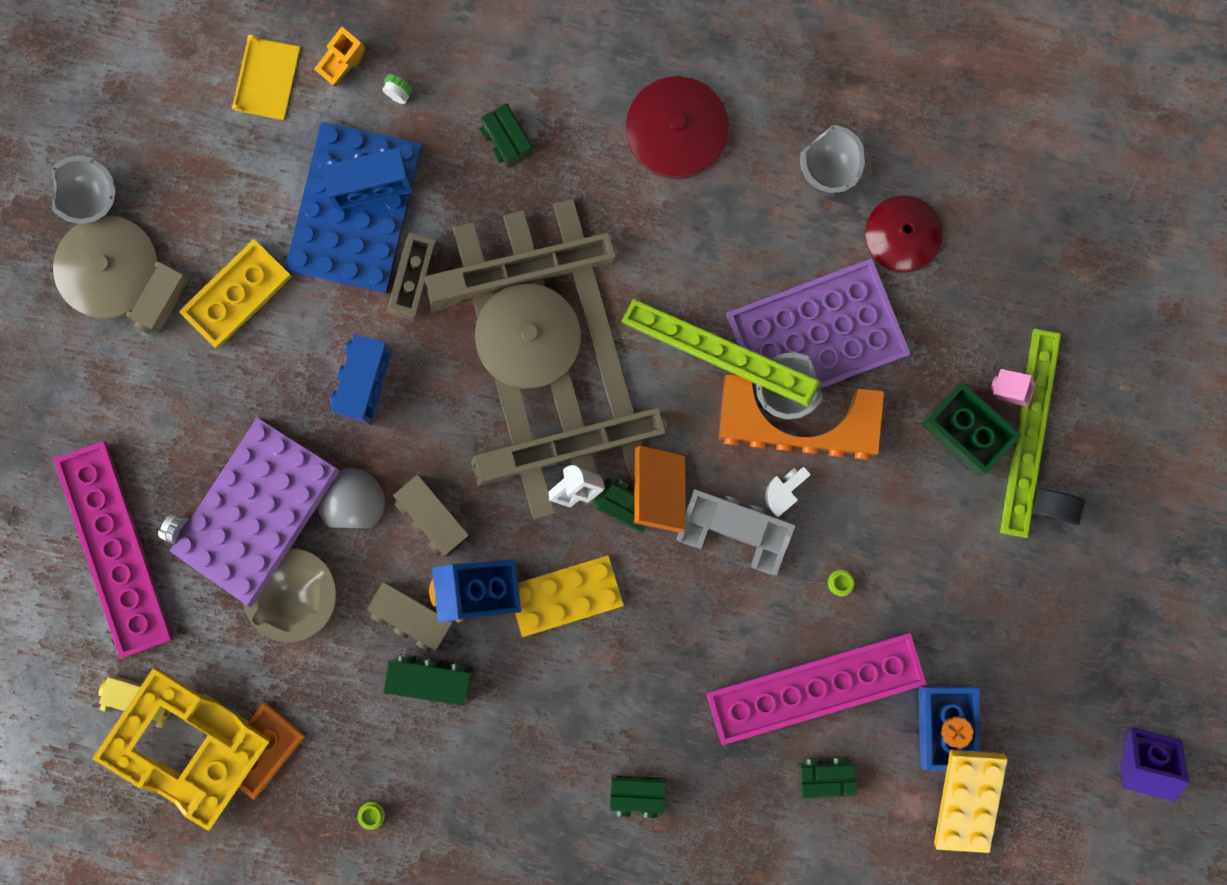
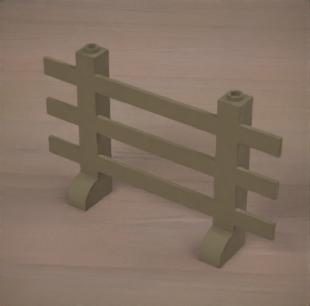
(532, 266)

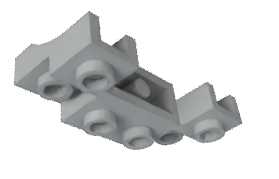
(739, 523)

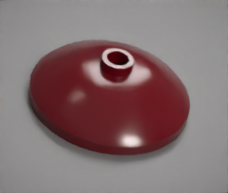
(893, 246)

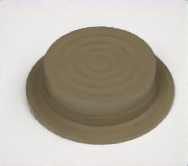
(295, 599)

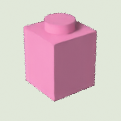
(1013, 387)

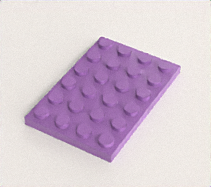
(834, 320)
(254, 512)

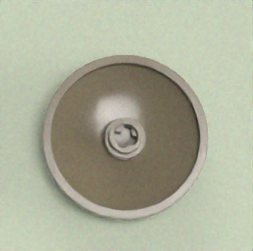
(104, 266)
(527, 336)

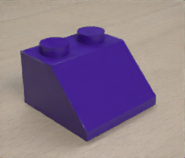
(1154, 765)

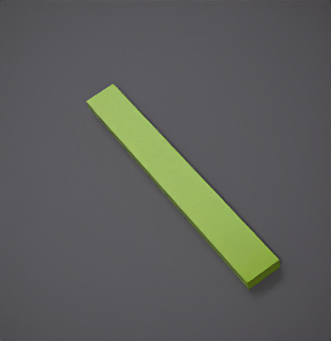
(721, 353)
(1032, 427)

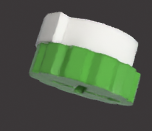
(396, 88)

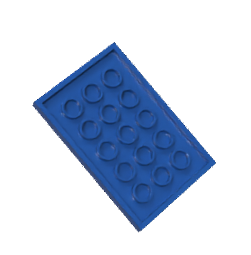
(352, 243)

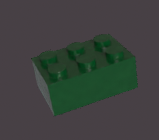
(970, 429)
(429, 680)

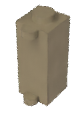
(158, 299)

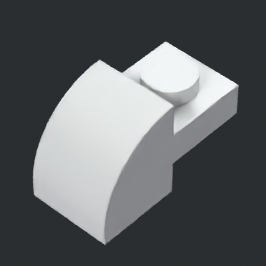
(576, 486)
(779, 495)

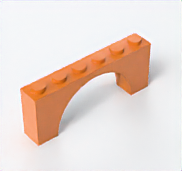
(855, 434)

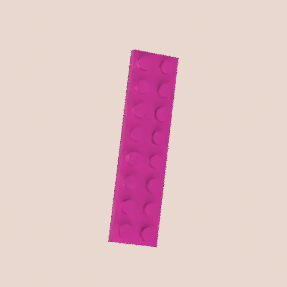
(113, 549)
(815, 688)

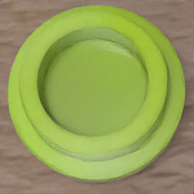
(841, 582)
(371, 815)

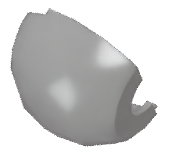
(833, 160)
(81, 189)
(782, 406)
(352, 500)

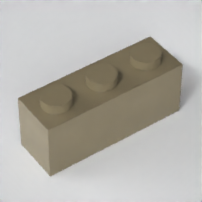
(410, 276)
(430, 516)
(409, 617)

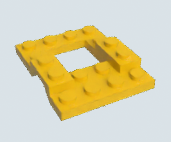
(214, 769)

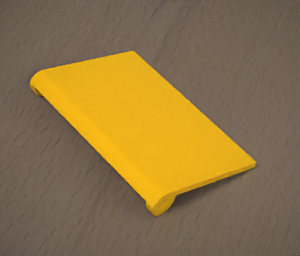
(266, 78)

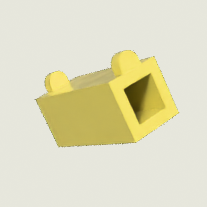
(119, 692)

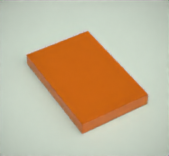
(660, 489)
(284, 740)

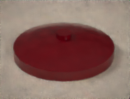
(677, 127)

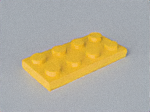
(235, 294)
(567, 596)
(970, 801)

